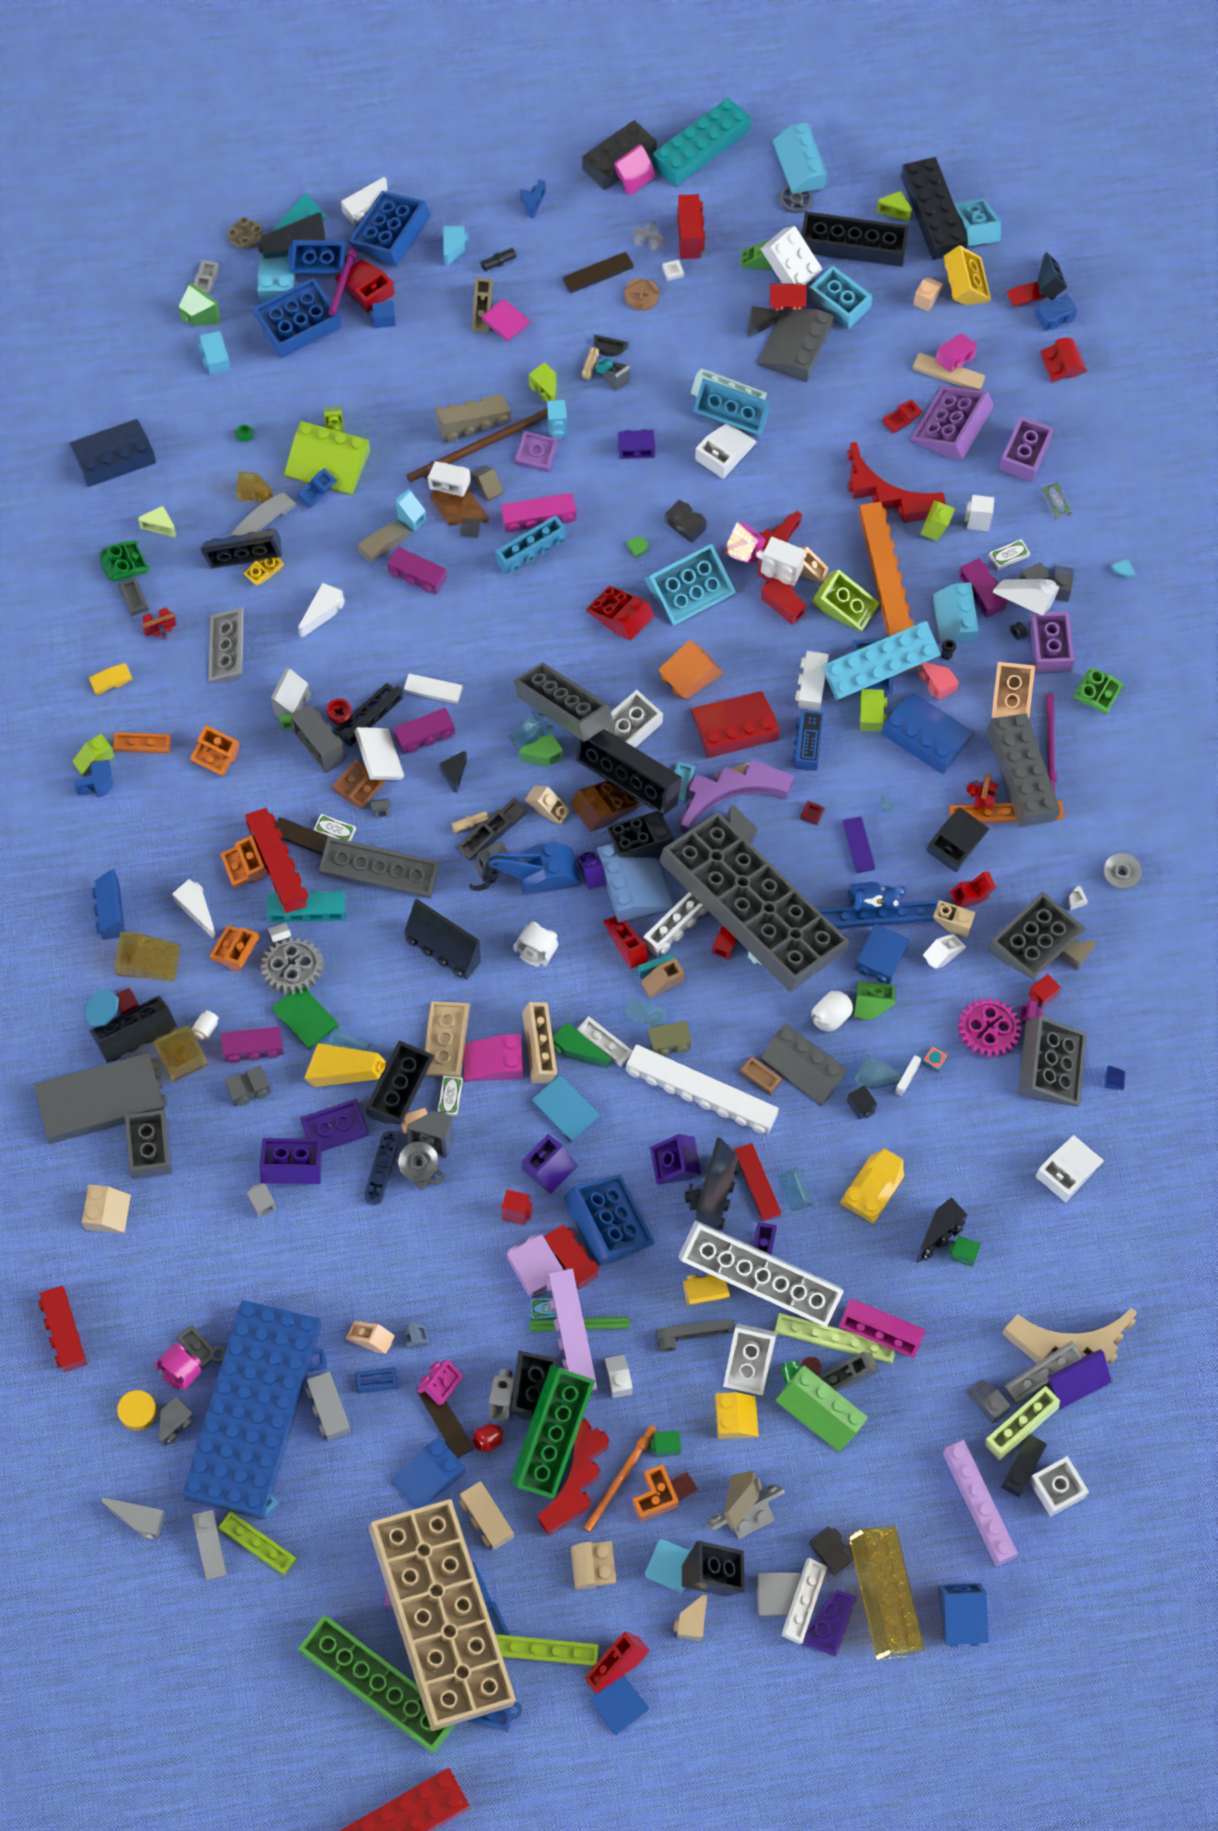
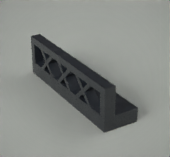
(370, 717)

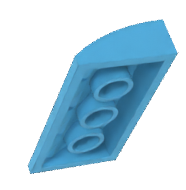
(732, 406)

